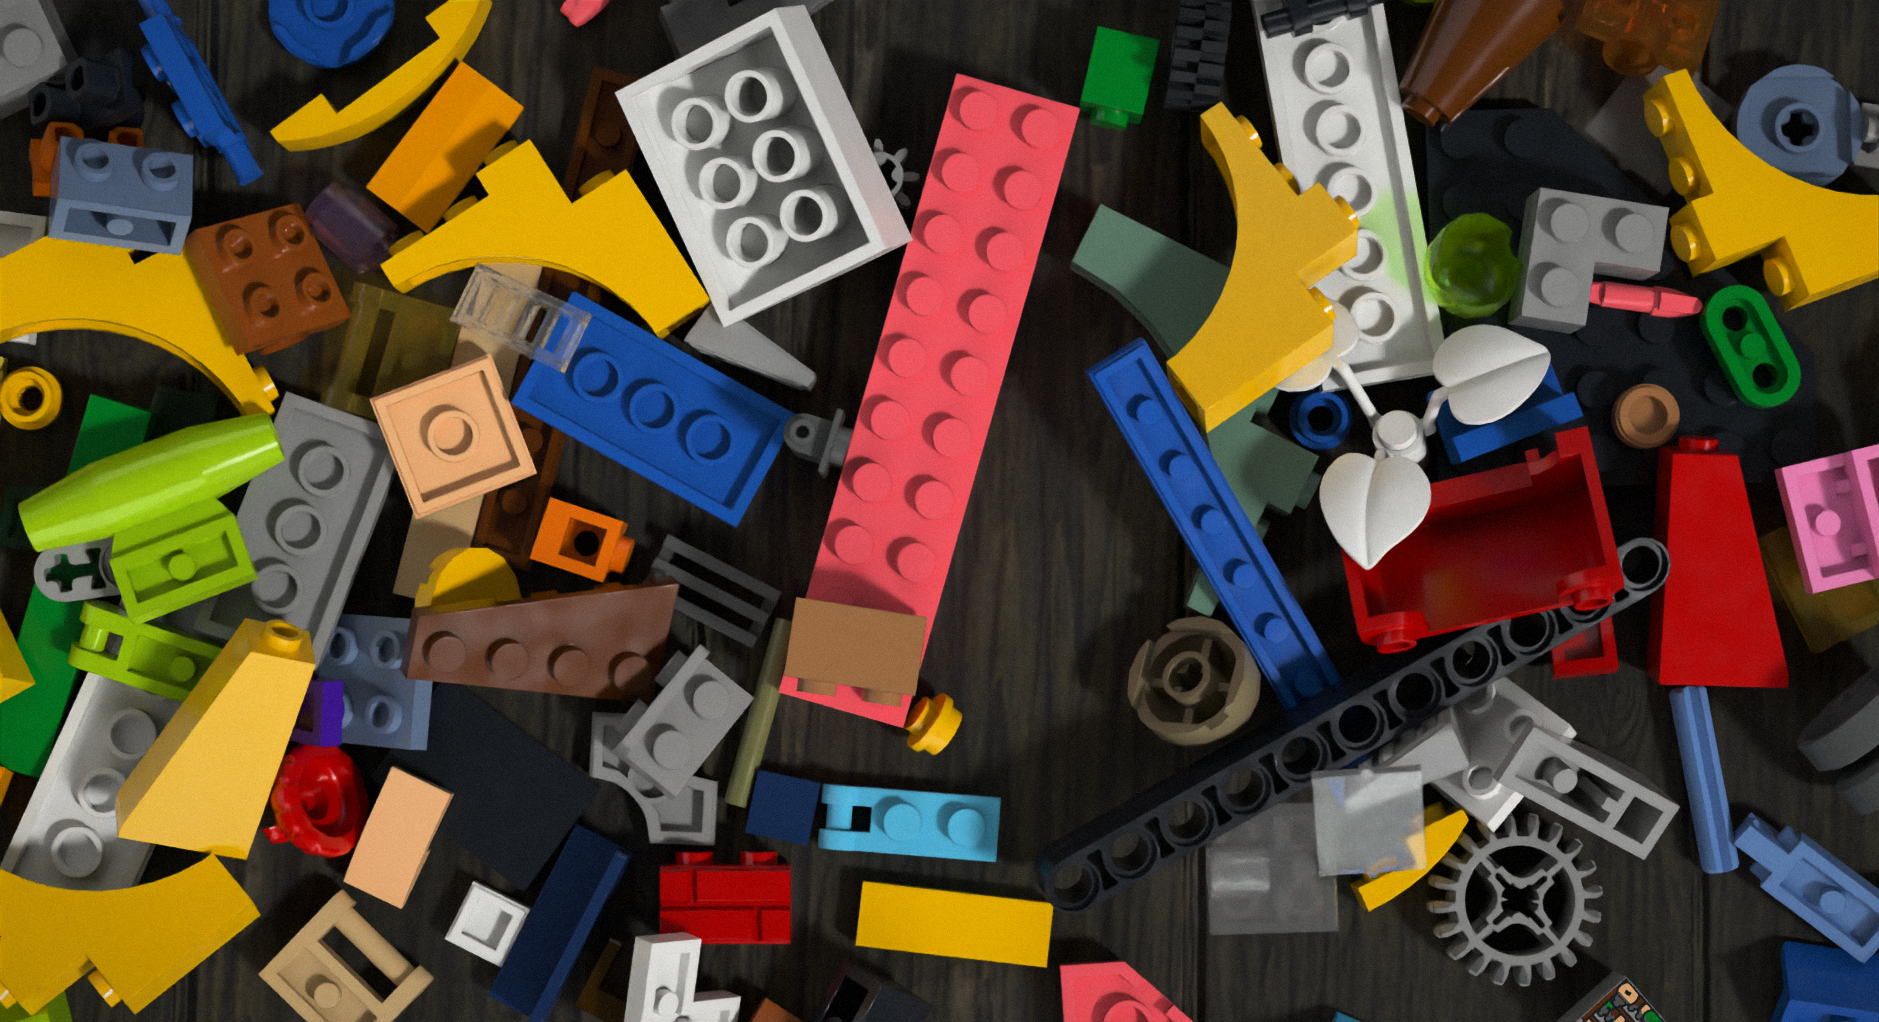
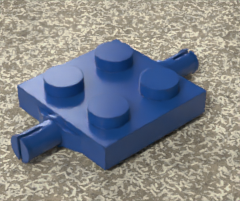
(201, 103)

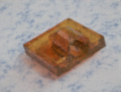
(1649, 32)

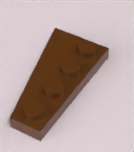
(554, 643)

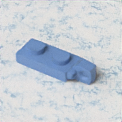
(1813, 885)

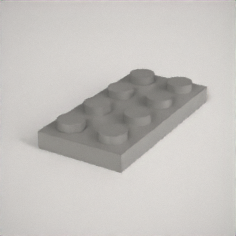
(307, 524)

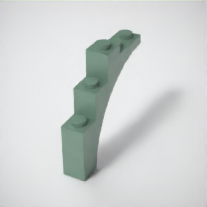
(1172, 297)

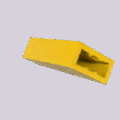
(223, 747)

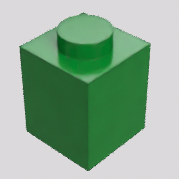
(1118, 78)

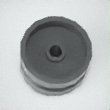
(1848, 738)

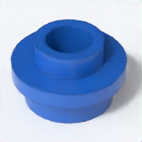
(1340, 416)

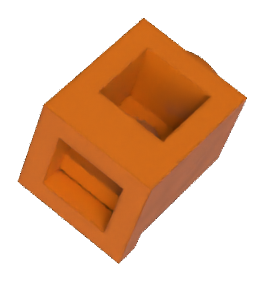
(559, 535)

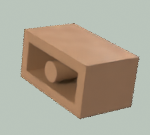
(855, 649)

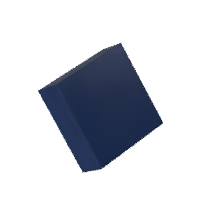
(783, 807)

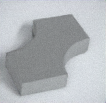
(684, 820)

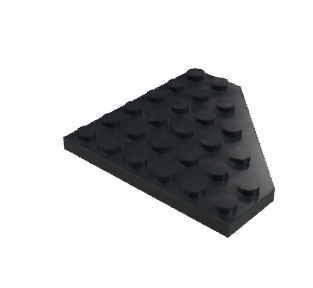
(1492, 166)

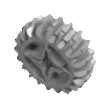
(1535, 879)

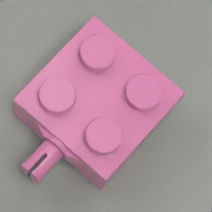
(1834, 517)

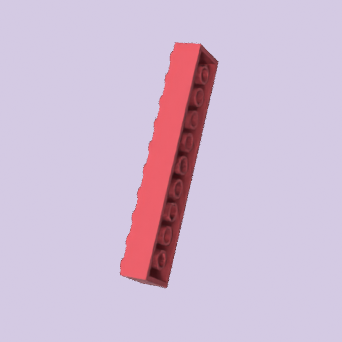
(940, 361)

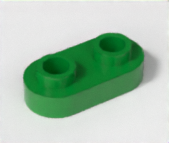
(1754, 344)

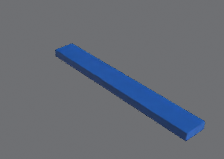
(1215, 528)

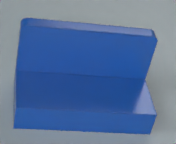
(1538, 413)
(1826, 985)

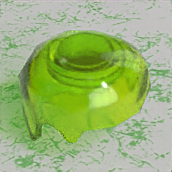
(1471, 266)

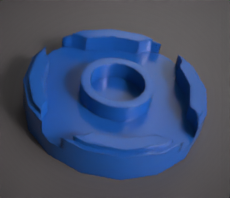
(332, 31)

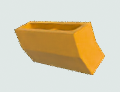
(445, 147)

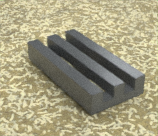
(760, 617)

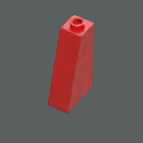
(1715, 609)

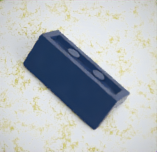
(561, 923)

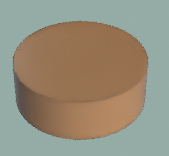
(1645, 416)

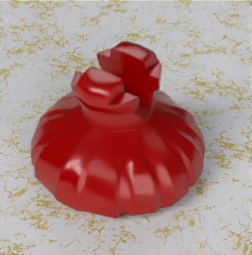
(318, 801)

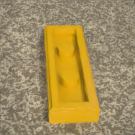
(954, 923)

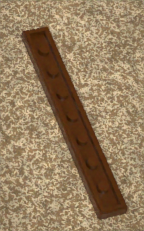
(514, 513)

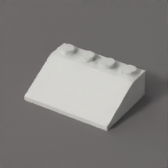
(763, 164)

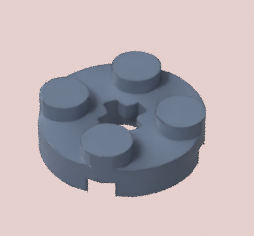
(1821, 103)

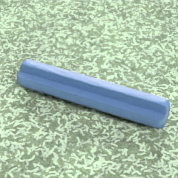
(1704, 779)

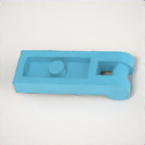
(912, 822)

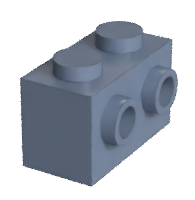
(120, 195)

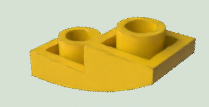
(1441, 832)

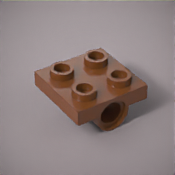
(267, 279)

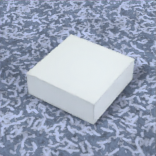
(488, 923)

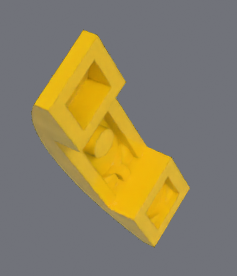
(321, 124)

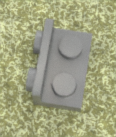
(682, 722)

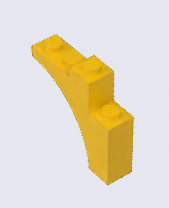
(1744, 207)
(529, 220)
(155, 300)
(1265, 316)
(133, 935)

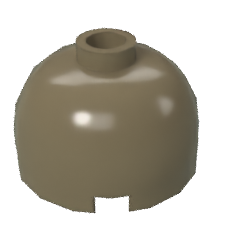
(1195, 684)

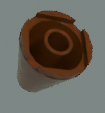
(1470, 50)

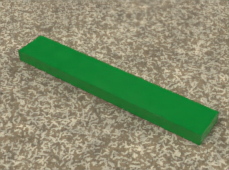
(37, 715)

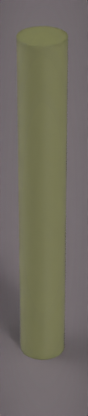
(759, 717)

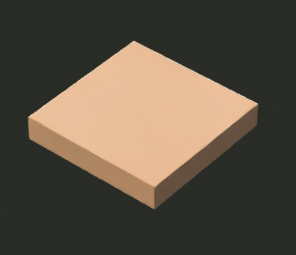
(453, 436)

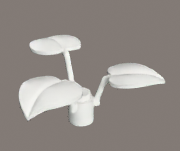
(1386, 497)

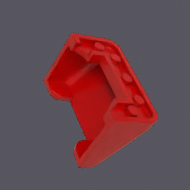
(1494, 551)

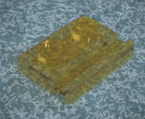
(1825, 615)

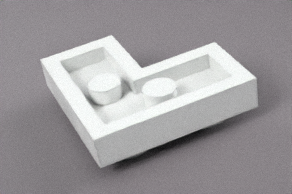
(665, 982)

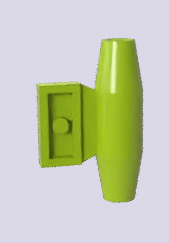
(163, 511)

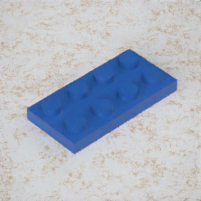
(658, 413)

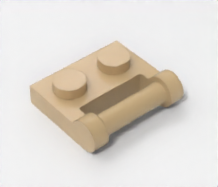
(325, 986)

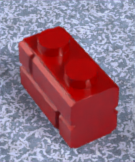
(727, 900)

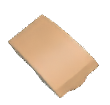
(397, 836)

